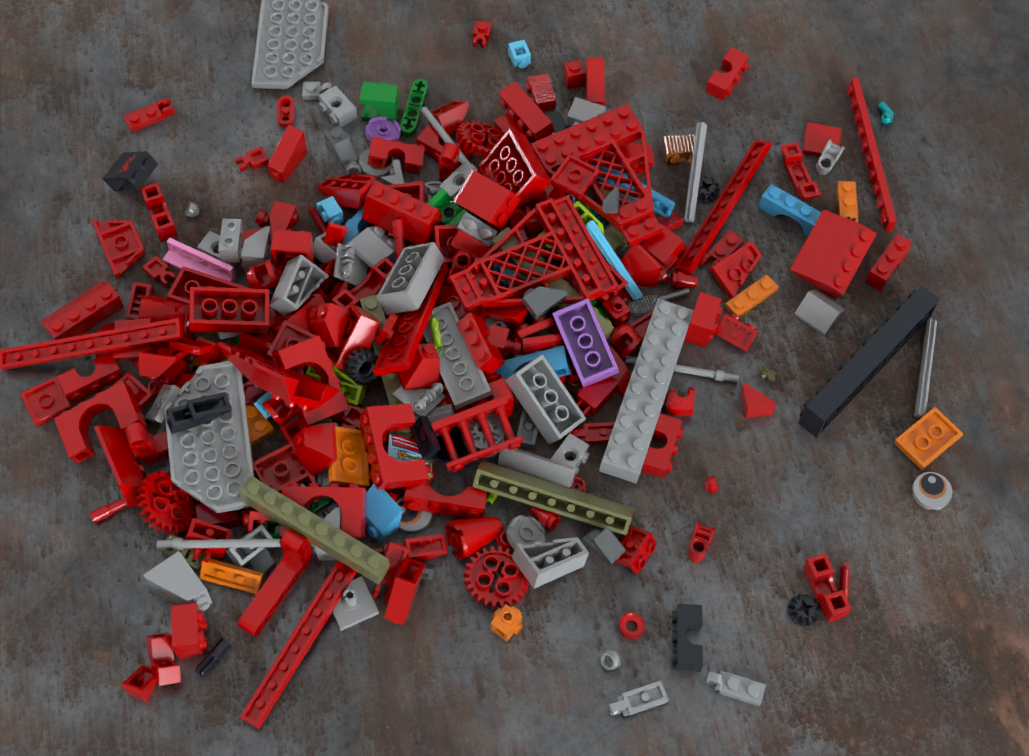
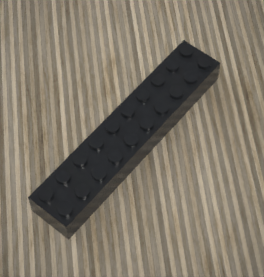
(867, 361)

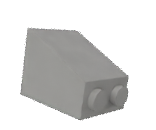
(178, 583)

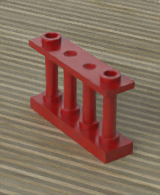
(462, 420)

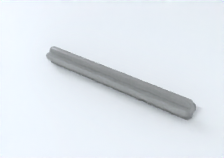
(695, 172)
(925, 368)

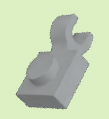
(313, 89)

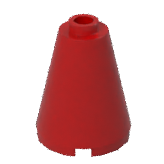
(472, 534)

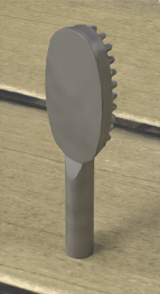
(647, 303)

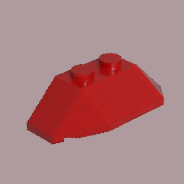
(348, 189)

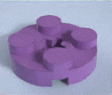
(390, 129)

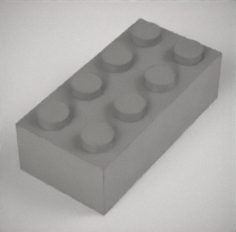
(410, 278)
(545, 399)

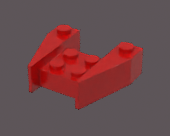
(283, 465)

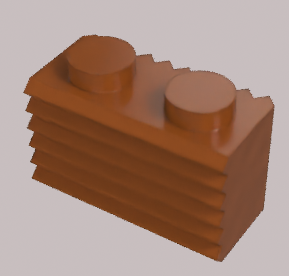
(678, 148)

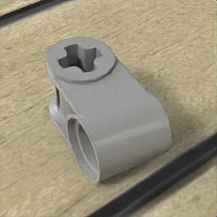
(829, 155)

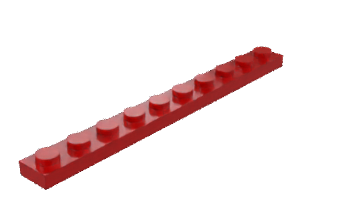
(872, 157)
(723, 207)
(91, 344)
(298, 645)

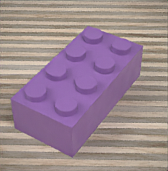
(585, 343)

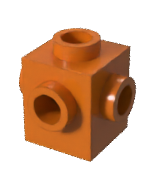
(506, 622)

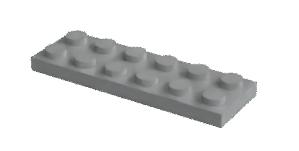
(457, 366)

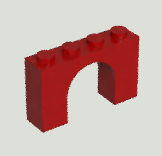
(313, 354)
(75, 422)
(387, 471)
(350, 500)

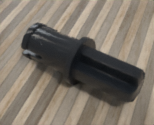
(212, 657)

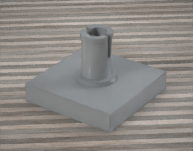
(157, 412)
(355, 605)

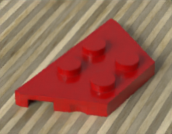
(119, 243)

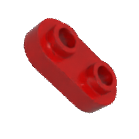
(285, 111)

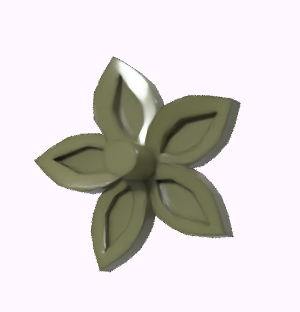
(767, 373)

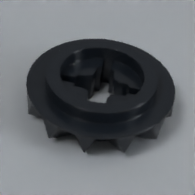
(712, 192)
(799, 616)

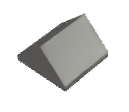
(819, 311)

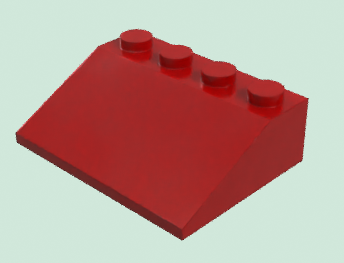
(515, 167)
(832, 253)

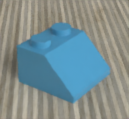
(382, 514)

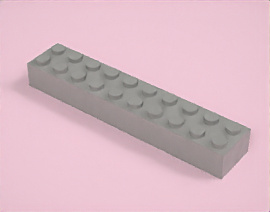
(646, 391)

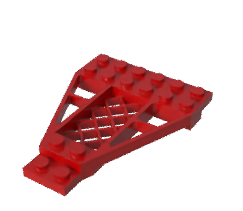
(598, 138)
(573, 247)

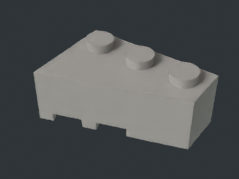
(296, 284)
(550, 560)

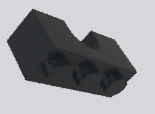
(687, 655)

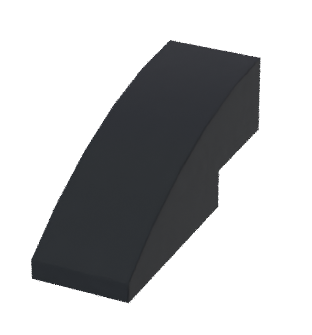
(197, 412)

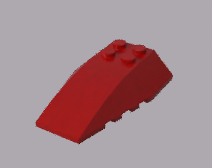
(284, 385)

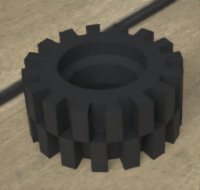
(355, 363)

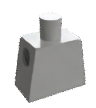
(583, 110)

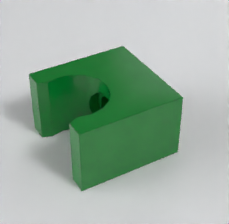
(379, 101)
(443, 202)

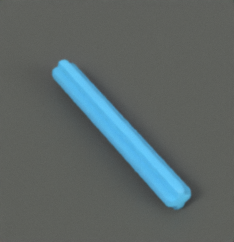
(613, 259)

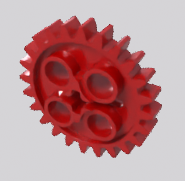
(478, 137)
(165, 503)
(478, 570)

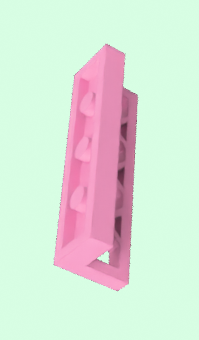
(183, 255)

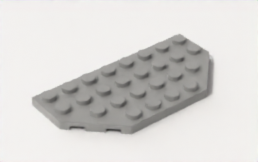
(289, 42)
(215, 456)

